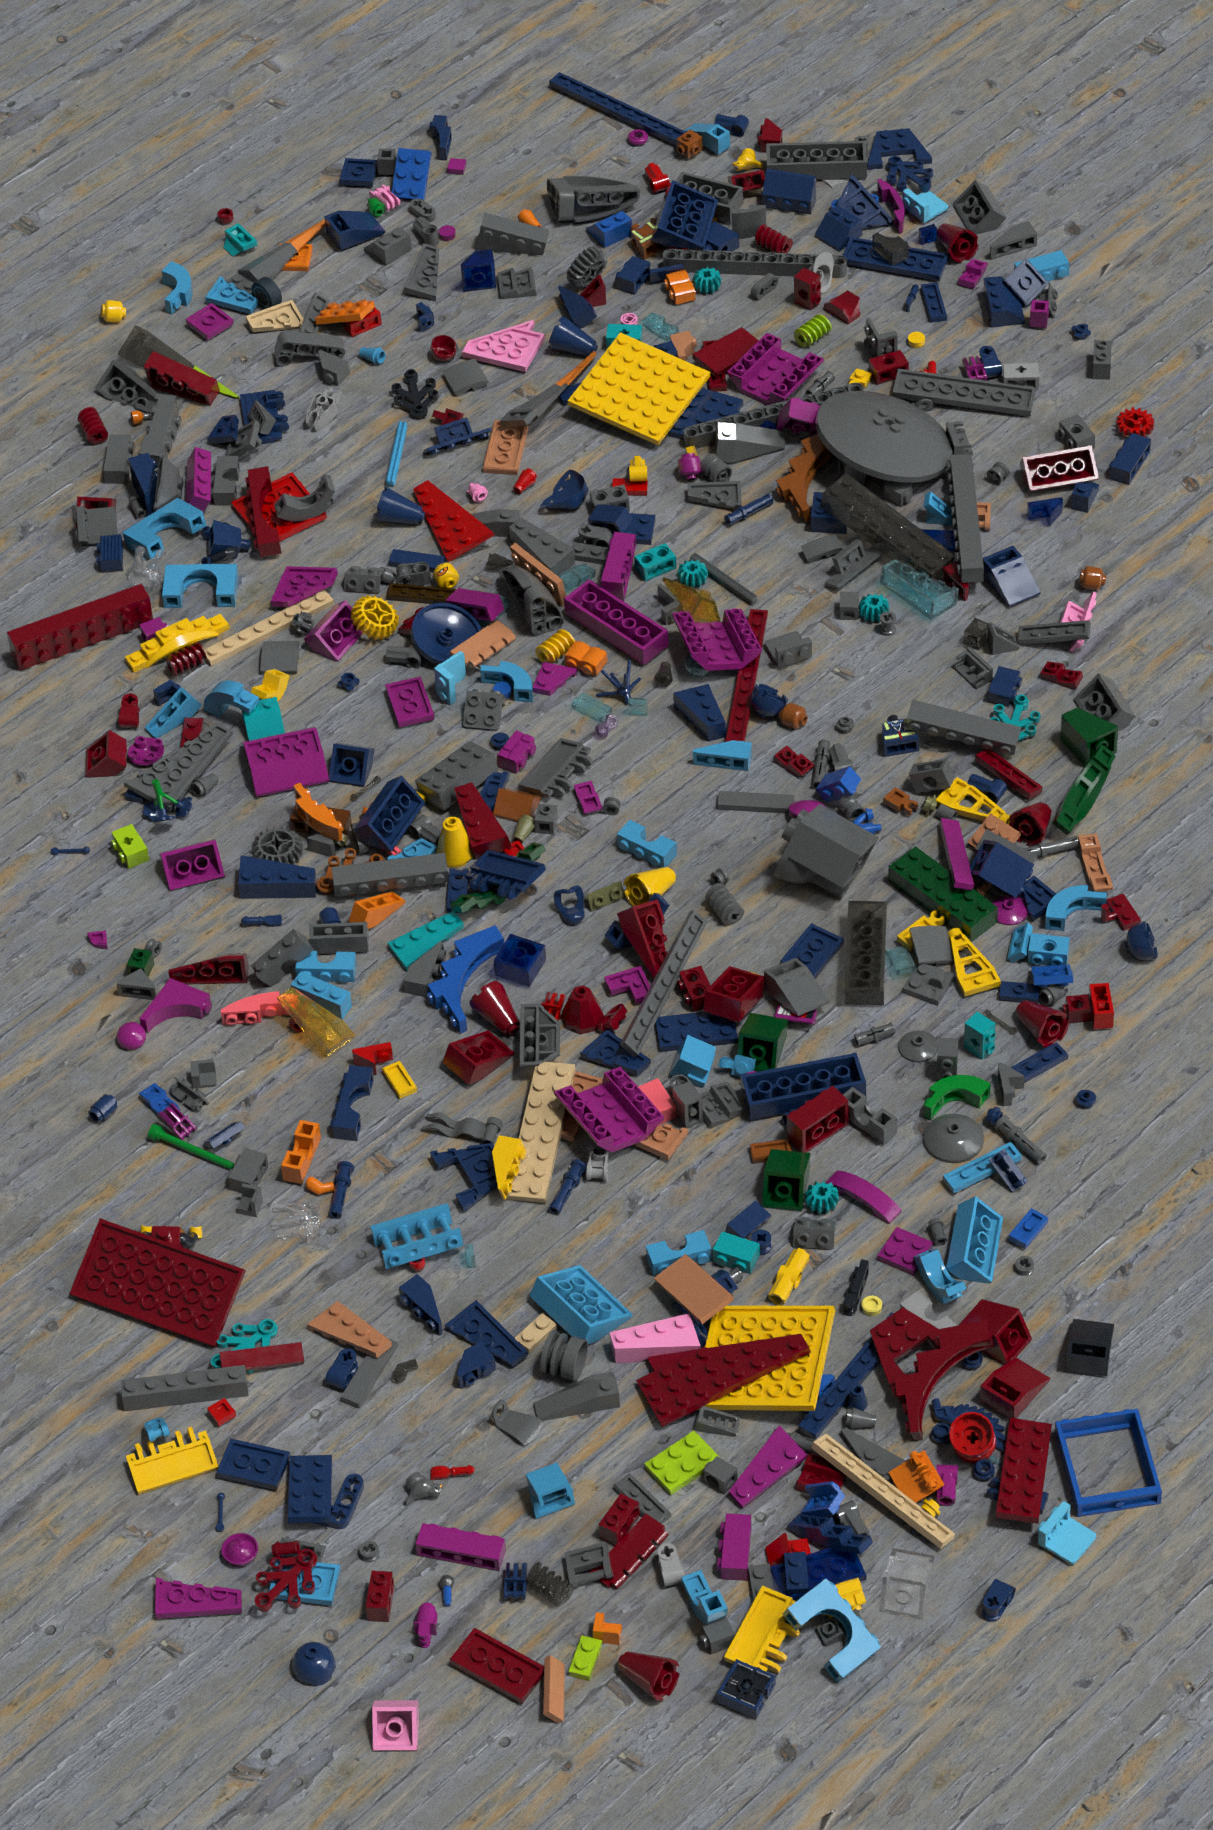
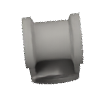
(598, 1163)
(669, 1565)

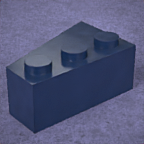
(702, 711)

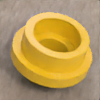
(931, 1507)

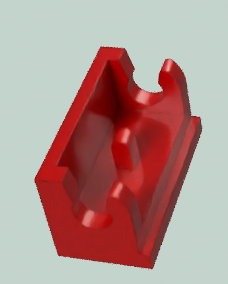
(369, 322)

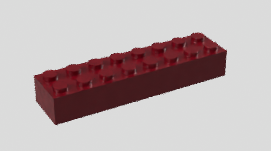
(79, 627)

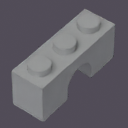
(922, 1307)

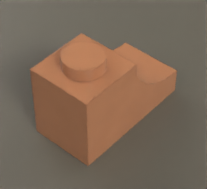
(684, 344)

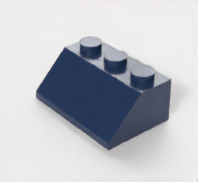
(789, 191)
(1001, 303)

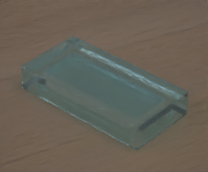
(591, 707)

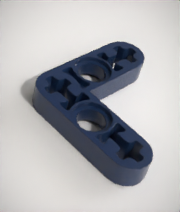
(345, 1510)

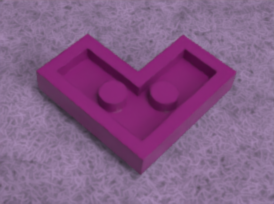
(631, 980)

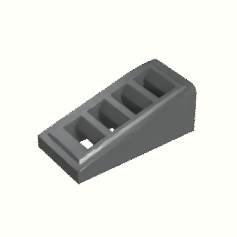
(265, 419)
(711, 1427)

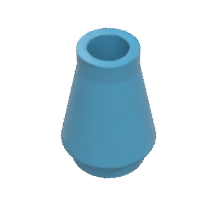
(374, 355)

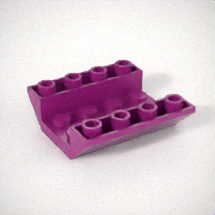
(771, 373)
(719, 644)
(285, 760)
(612, 1112)

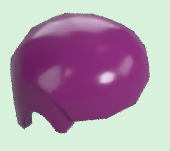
(131, 1036)

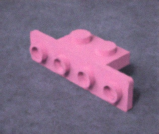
(1075, 613)

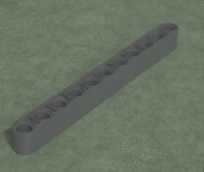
(748, 262)
(704, 433)

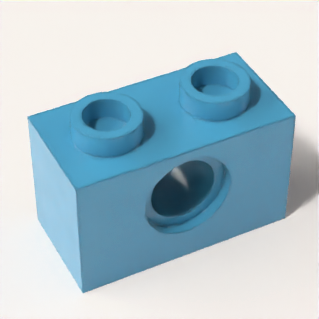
(1048, 949)

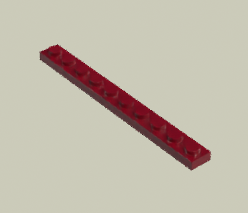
(746, 681)

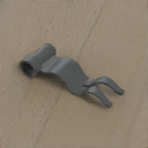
(470, 1126)

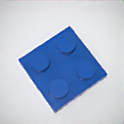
(1052, 974)

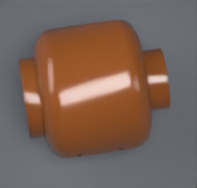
(1092, 578)
(793, 716)

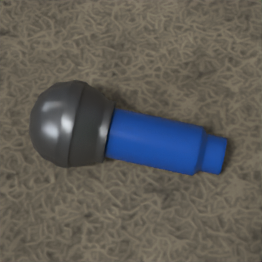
(447, 1583)

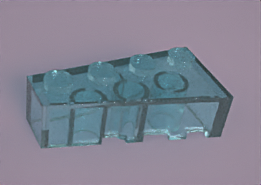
(918, 589)

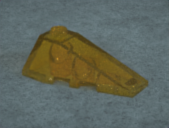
(695, 601)
(318, 1023)

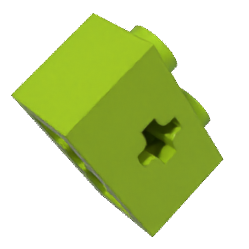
(130, 846)

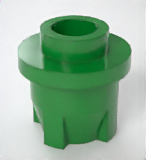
(375, 207)

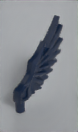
(949, 1414)

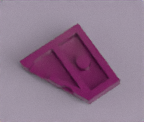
(551, 678)

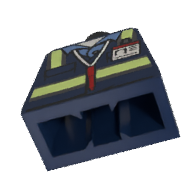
(898, 738)

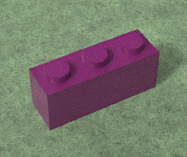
(479, 604)
(735, 1547)

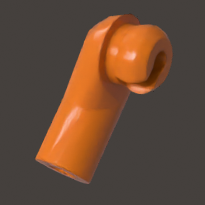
(317, 1187)

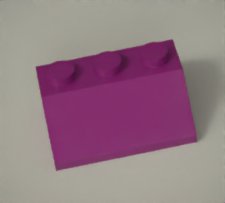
(334, 632)
(192, 864)

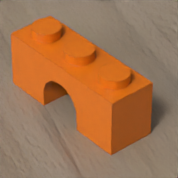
(298, 1161)

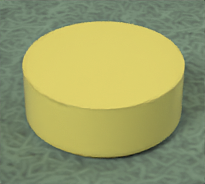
(871, 1305)

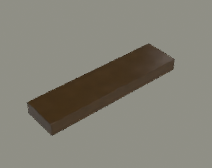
(418, 594)

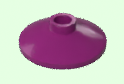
(1010, 910)

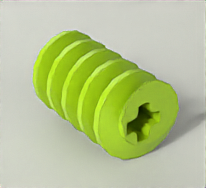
(812, 330)

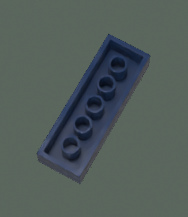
(791, 1086)

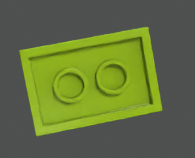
(680, 1462)

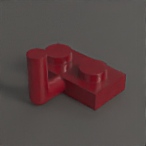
(1121, 911)

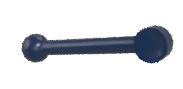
(55, 850)
(220, 1527)

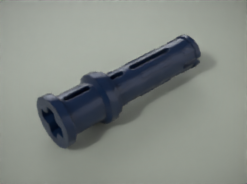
(570, 1180)
(341, 1182)

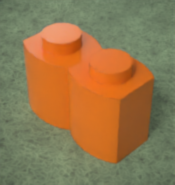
(679, 287)
(585, 658)

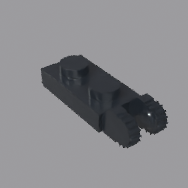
(856, 1288)

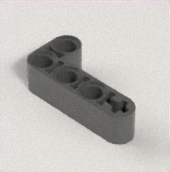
(306, 344)

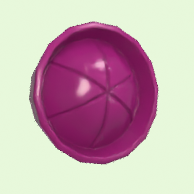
(239, 1549)

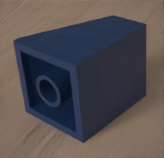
(1001, 868)

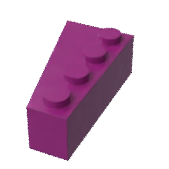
(619, 564)

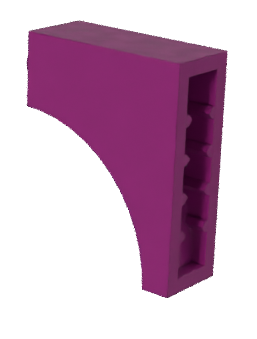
(175, 1001)

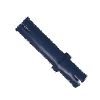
(742, 512)

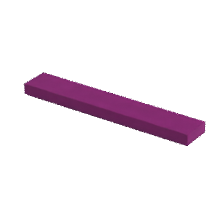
(956, 854)

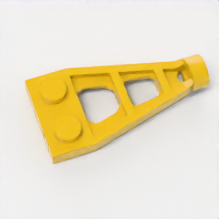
(958, 791)
(976, 981)

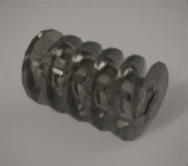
(549, 1585)

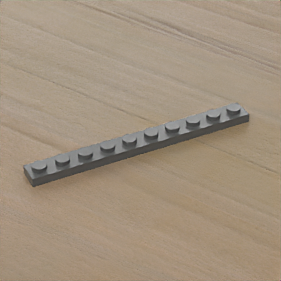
(663, 983)

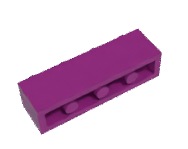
(199, 479)
(461, 1546)

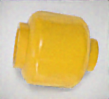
(113, 311)

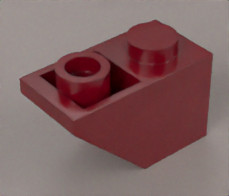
(769, 134)

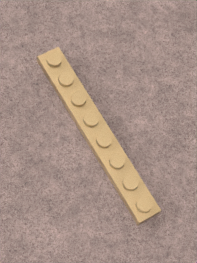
(266, 628)
(883, 1491)

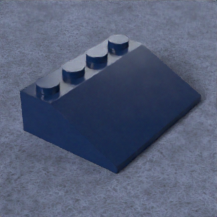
(684, 217)

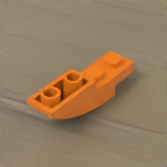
(316, 815)

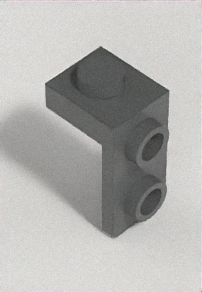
(672, 603)

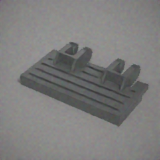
(550, 773)

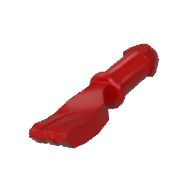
(442, 1472)

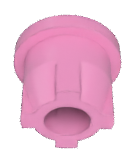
(477, 492)

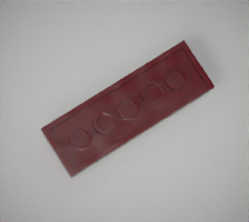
(1023, 1470)

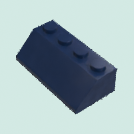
(389, 814)

